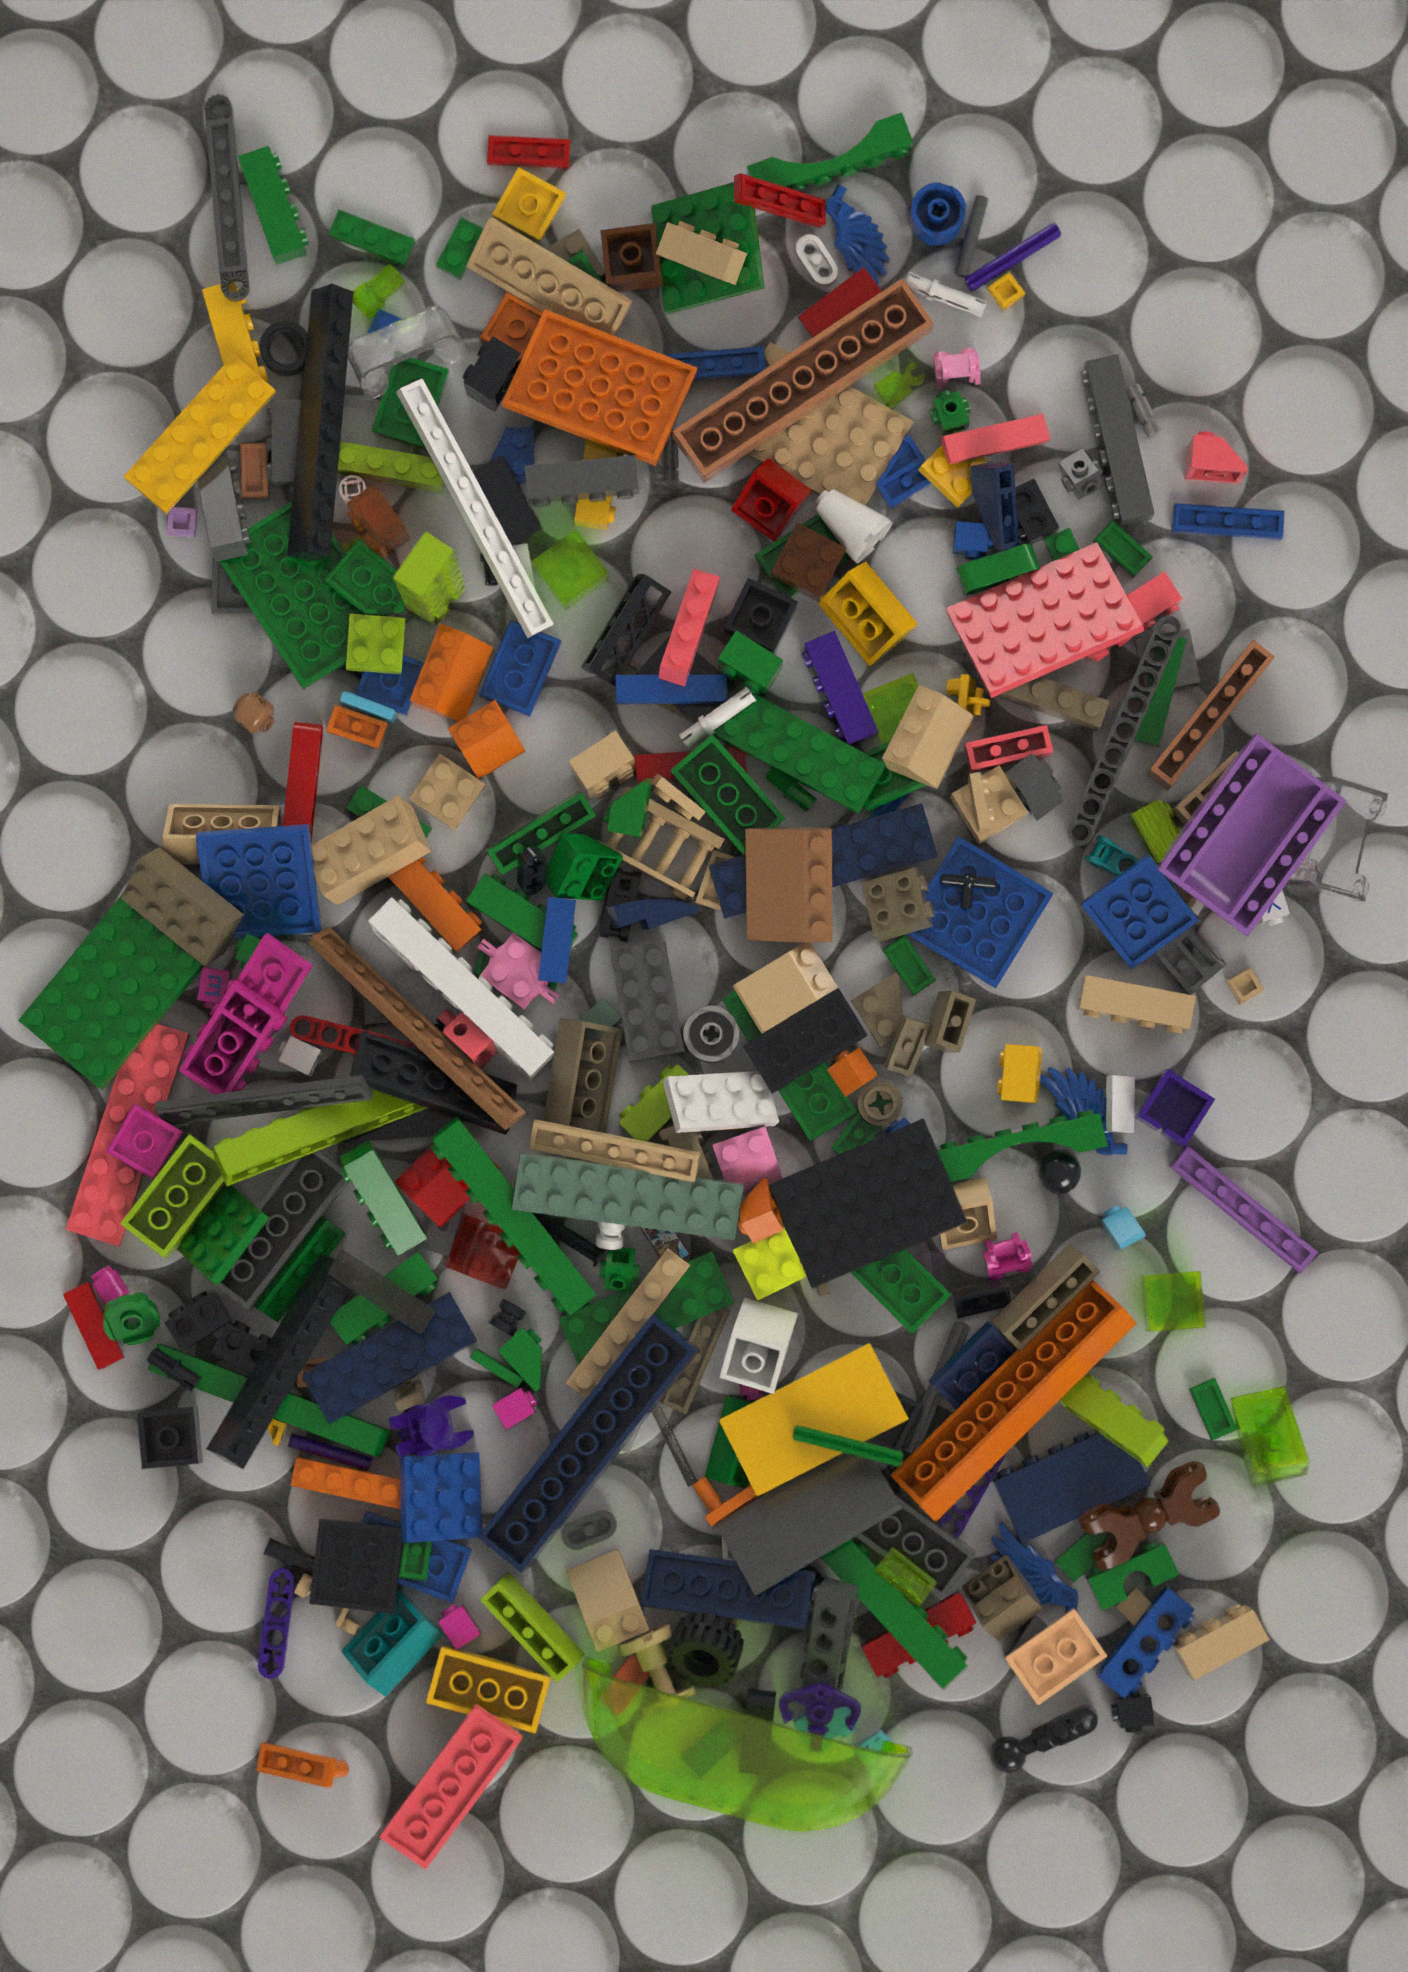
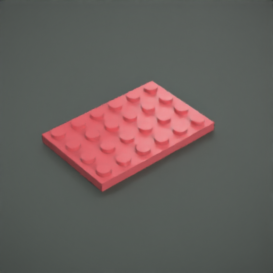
(1044, 620)

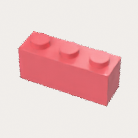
(1007, 749)

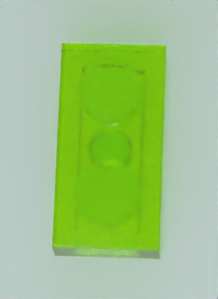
(905, 1576)

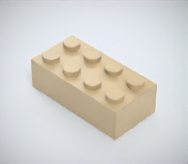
(368, 850)

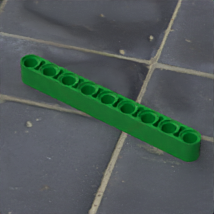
(294, 1410)

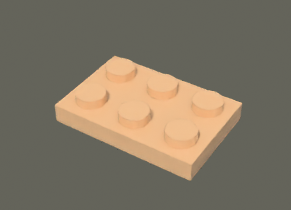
(1055, 1656)

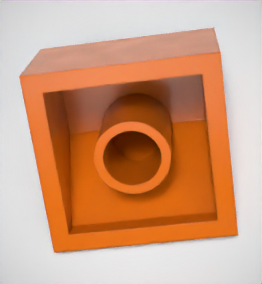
(486, 739)

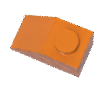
(760, 1213)

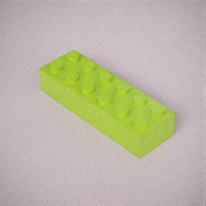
(430, 579)

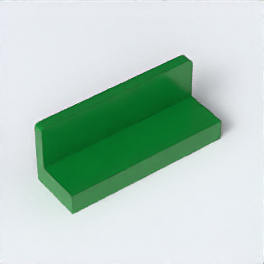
(723, 1462)

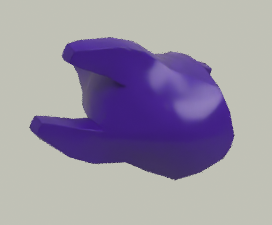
(429, 1427)

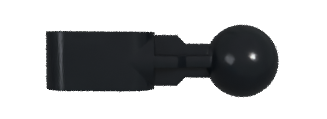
(1010, 1753)

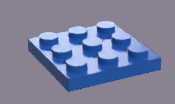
(1139, 911)
(440, 1497)

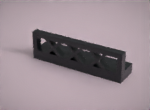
(616, 625)

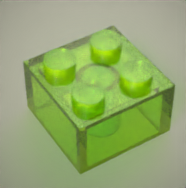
(570, 570)
(1173, 1301)

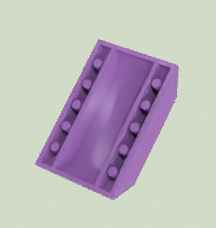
(1250, 834)

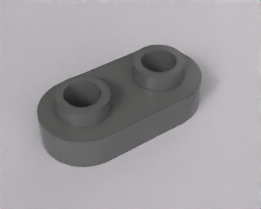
(590, 1532)

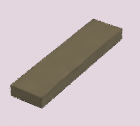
(705, 1336)

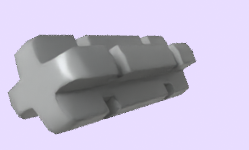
(1143, 410)

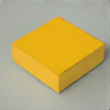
(1005, 291)

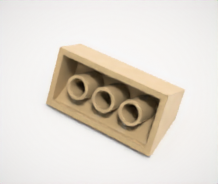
(186, 820)

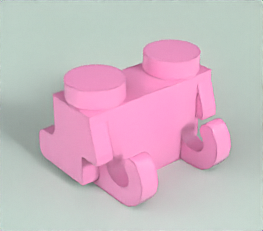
(956, 366)

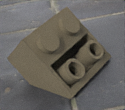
(1002, 1598)

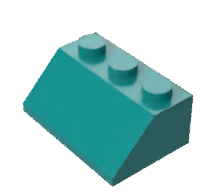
(391, 1644)

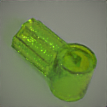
(372, 295)

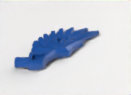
(856, 236)
(1078, 1096)
(1036, 1570)

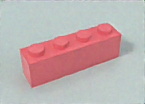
(1150, 602)
(689, 627)

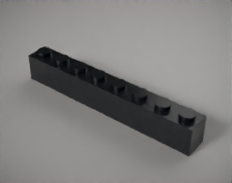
(278, 1366)

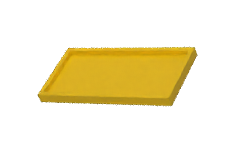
(840, 1398)

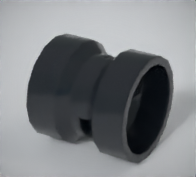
(507, 1318)

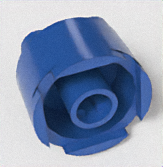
(942, 199)

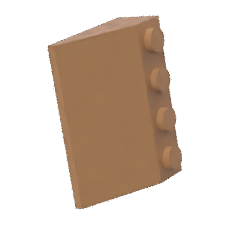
(789, 884)

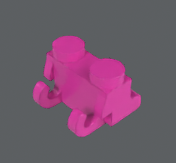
(1007, 1257)

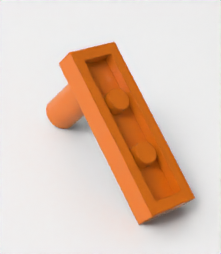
(715, 1506)
(300, 1765)

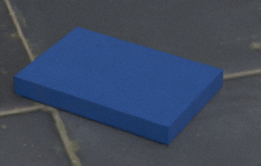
(520, 669)

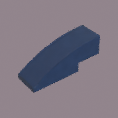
(649, 912)

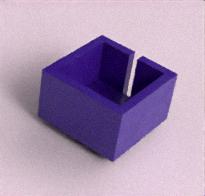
(1175, 1108)

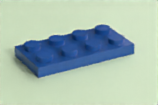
(446, 1564)

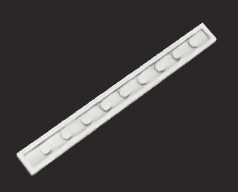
(474, 508)

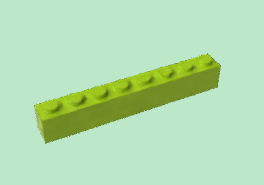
(305, 1134)

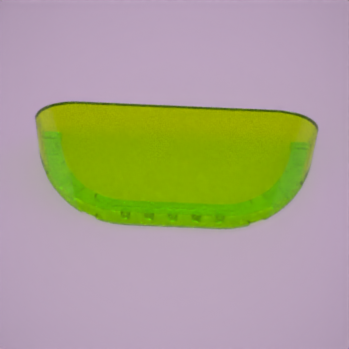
(733, 1759)

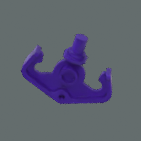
(820, 1704)

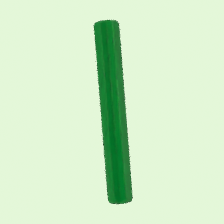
(847, 1445)

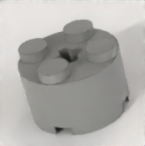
(701, 1022)

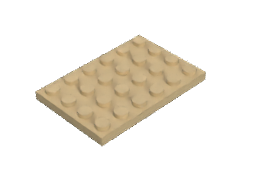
(837, 444)

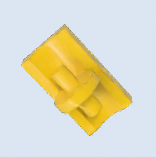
(969, 696)

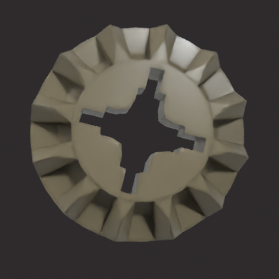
(887, 1092)

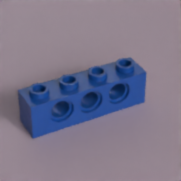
(1129, 1647)

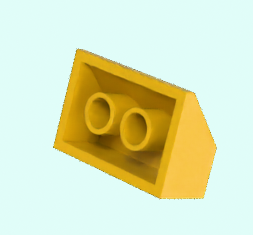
(867, 613)

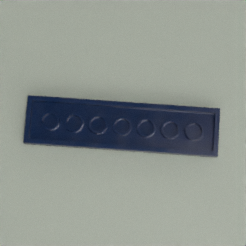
(857, 853)

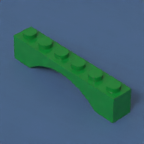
(885, 140)
(1079, 1134)

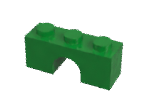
(1152, 1560)

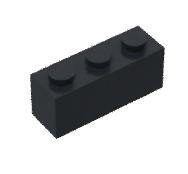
(507, 500)

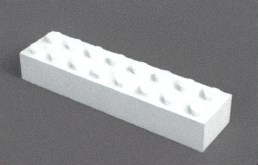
(454, 978)

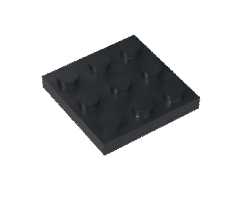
(356, 1566)

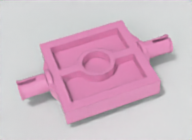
(515, 971)

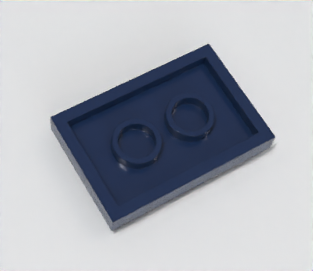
(971, 1365)

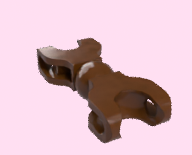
(1171, 1504)

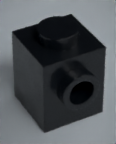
(1132, 1712)

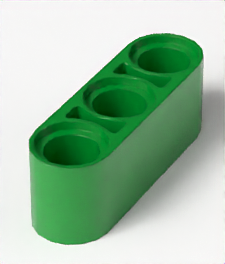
(997, 568)

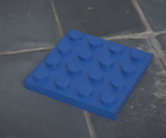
(264, 876)
(997, 924)

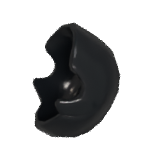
(1060, 1171)

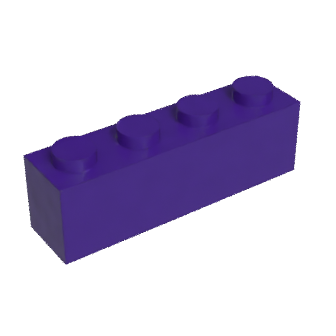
(840, 689)

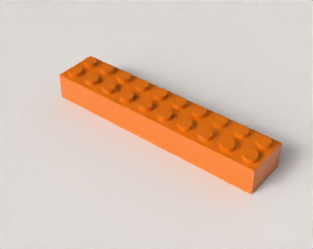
(1012, 1400)

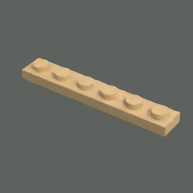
(614, 1150)
(628, 1322)

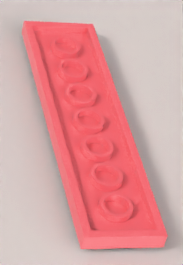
(108, 1183)

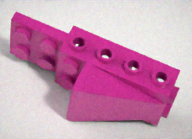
(246, 1018)

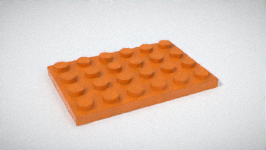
(599, 387)

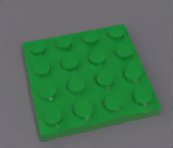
(717, 214)

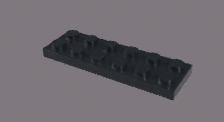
(417, 1079)

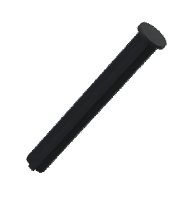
(571, 1238)

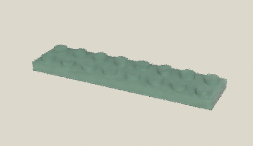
(626, 1196)

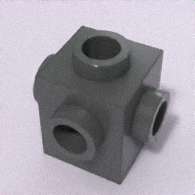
(1080, 474)

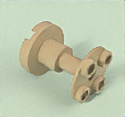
(652, 1658)

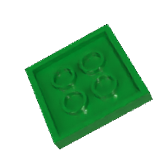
(222, 1233)

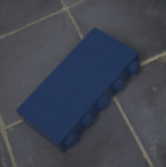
(1067, 1484)

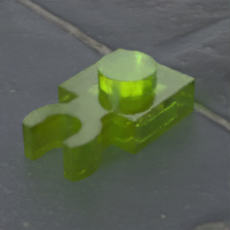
(896, 387)

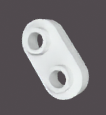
(817, 261)

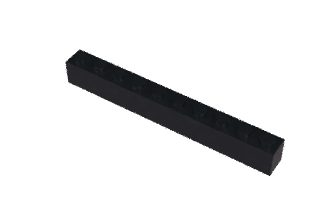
(320, 423)

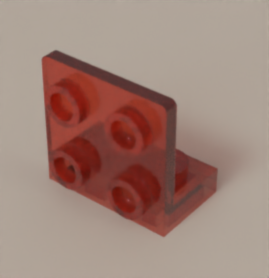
(483, 1253)

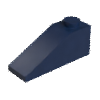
(996, 499)

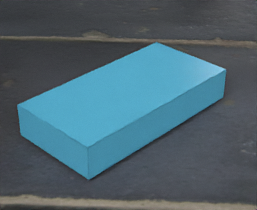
(368, 707)

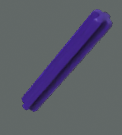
(1012, 257)

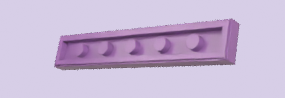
(1243, 1209)

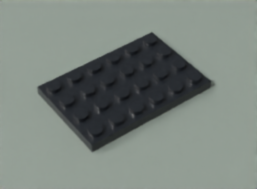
(868, 1203)

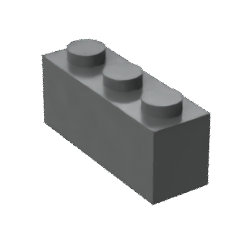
(284, 423)

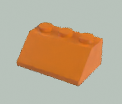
(451, 674)

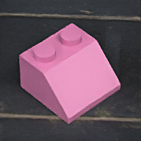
(747, 1159)

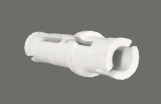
(946, 295)
(707, 724)

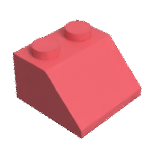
(1213, 460)

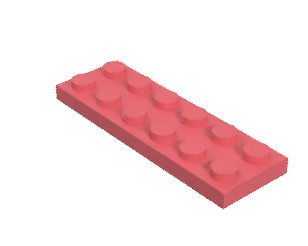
(451, 1786)

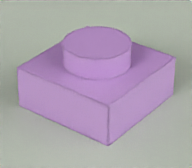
(182, 522)

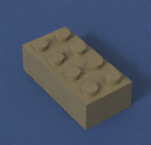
(182, 906)

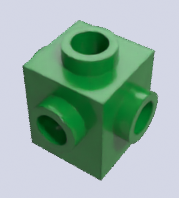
(950, 421)
(619, 1269)

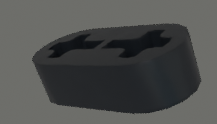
(525, 872)

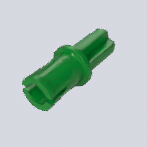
(791, 789)

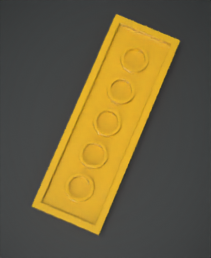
(199, 434)

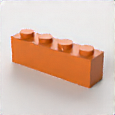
(437, 905)
(346, 1482)

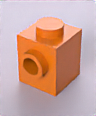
(851, 1071)

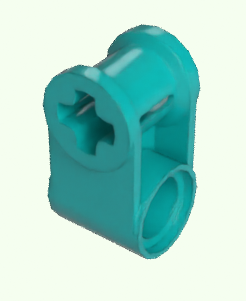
(1110, 858)

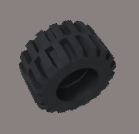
(705, 1649)

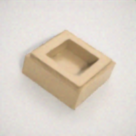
(1244, 985)

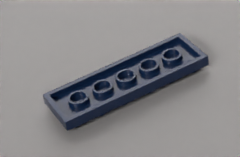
(387, 1360)
(718, 1586)

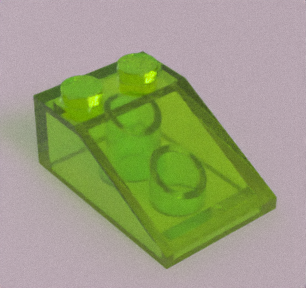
(1269, 1436)

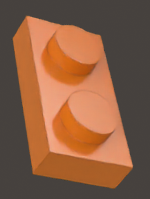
(357, 727)

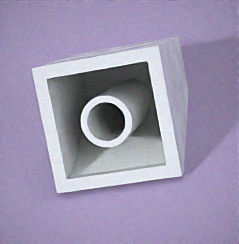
(758, 1345)

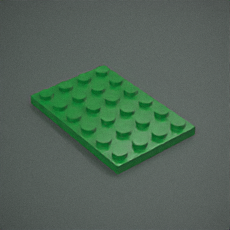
(292, 601)
(111, 993)

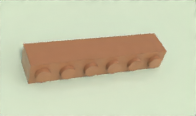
(1210, 715)

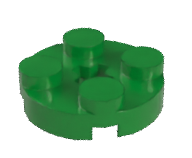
(128, 1306)

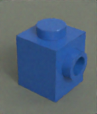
(971, 540)

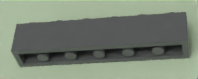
(1117, 439)

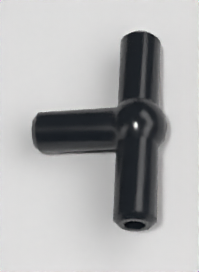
(967, 882)

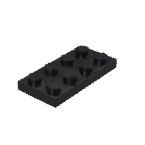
(805, 1040)

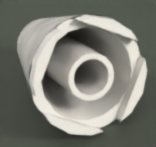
(852, 523)

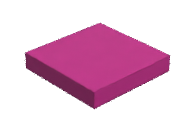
(144, 1141)

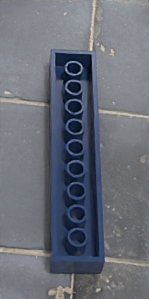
(588, 1443)

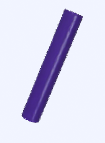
(330, 1452)

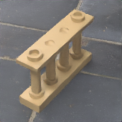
(683, 829)

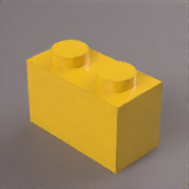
(1020, 1073)

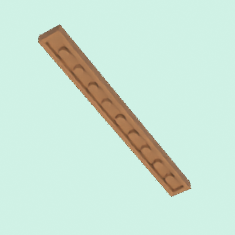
(417, 1028)

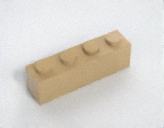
(1136, 1003)

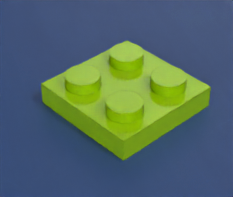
(375, 644)

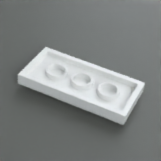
(720, 1101)

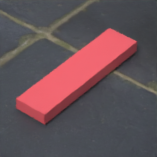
(995, 439)

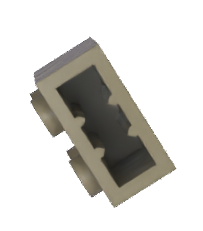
(898, 904)

